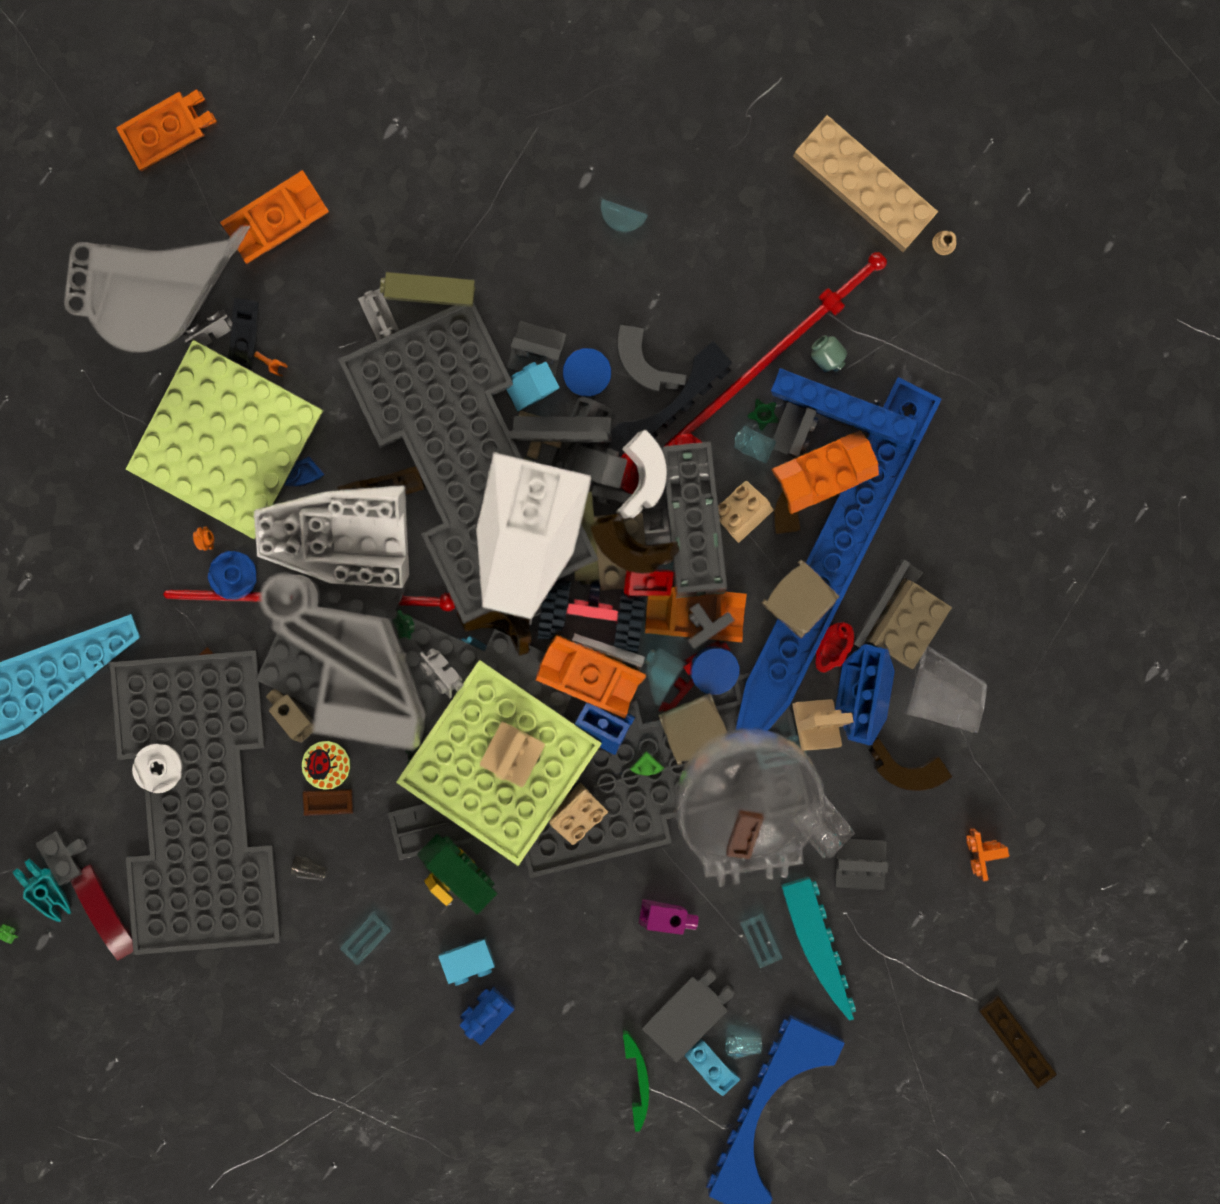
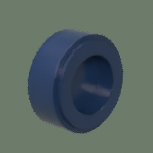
(594, 593)

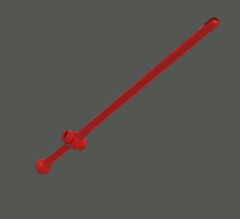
(831, 302)
(444, 601)

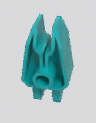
(43, 891)

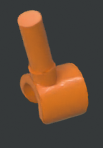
(273, 365)

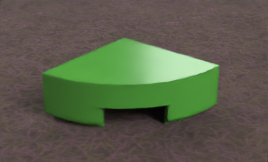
(646, 765)

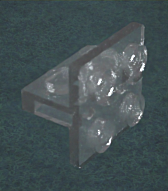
(831, 832)

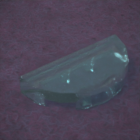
(621, 217)

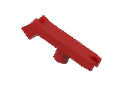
(683, 687)

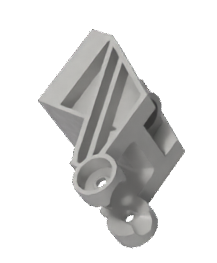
(365, 676)

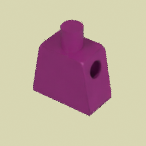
(657, 916)

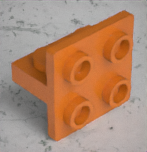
(989, 851)

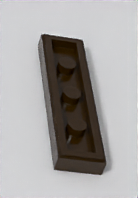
(1017, 1042)

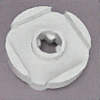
(170, 773)

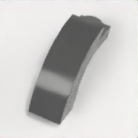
(636, 366)

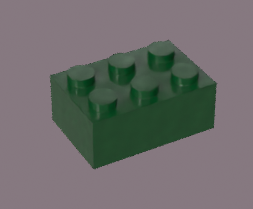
(458, 872)

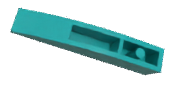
(816, 940)

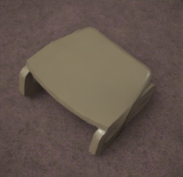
(801, 599)
(691, 726)

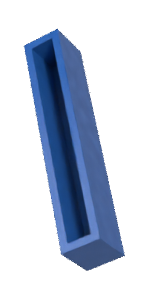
(844, 408)

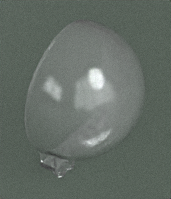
(754, 774)

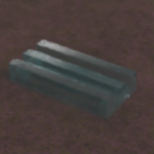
(752, 921)
(351, 954)

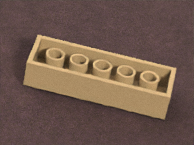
(865, 183)

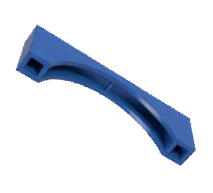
(797, 1050)

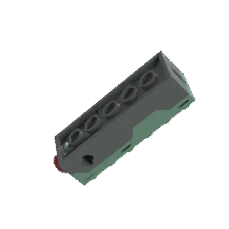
(694, 517)

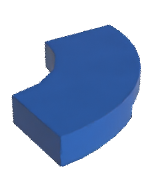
(304, 473)

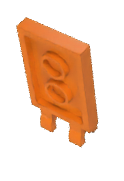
(165, 128)

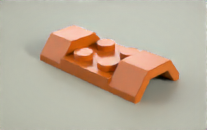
(276, 216)
(827, 471)
(670, 614)
(589, 676)

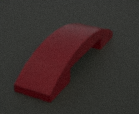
(102, 913)

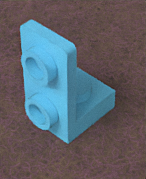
(711, 1067)

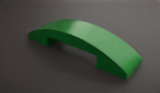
(633, 1051)

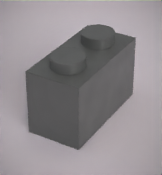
(601, 466)

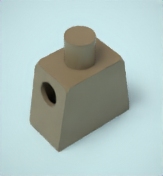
(297, 722)

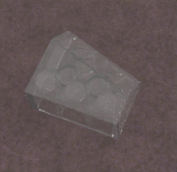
(946, 693)

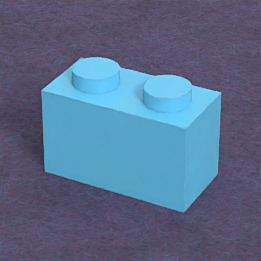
(531, 385)
(467, 961)

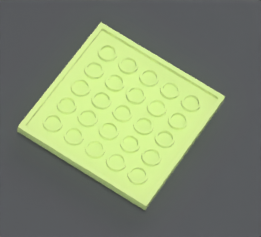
(223, 438)
(495, 810)

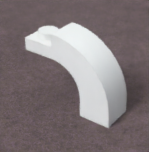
(652, 474)

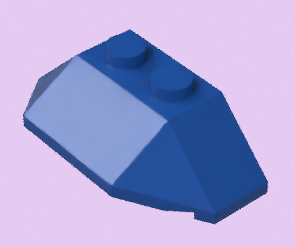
(866, 692)

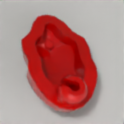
(834, 646)

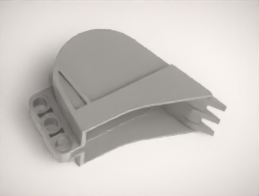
(145, 295)

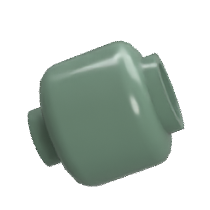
(829, 354)

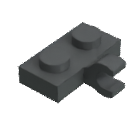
(60, 857)

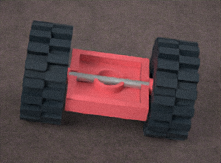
(628, 620)

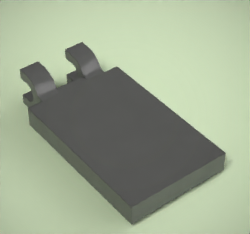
(688, 1015)

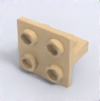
(743, 511)
(819, 724)
(512, 754)
(577, 814)

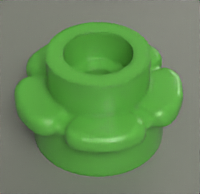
(7, 933)

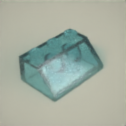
(661, 672)

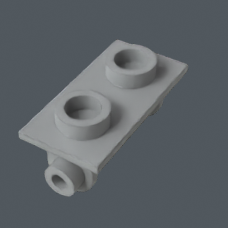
(378, 314)
(214, 323)
(434, 665)

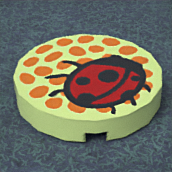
(326, 765)

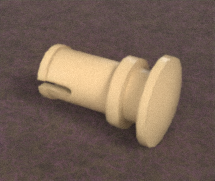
(944, 242)

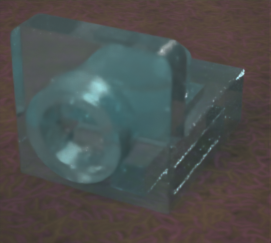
(754, 444)

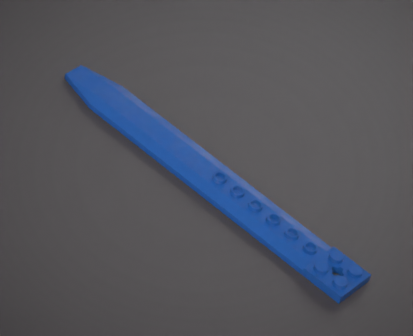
(835, 560)

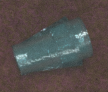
(741, 1046)

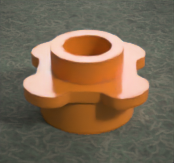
(204, 538)

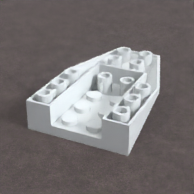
(527, 531)
(339, 536)

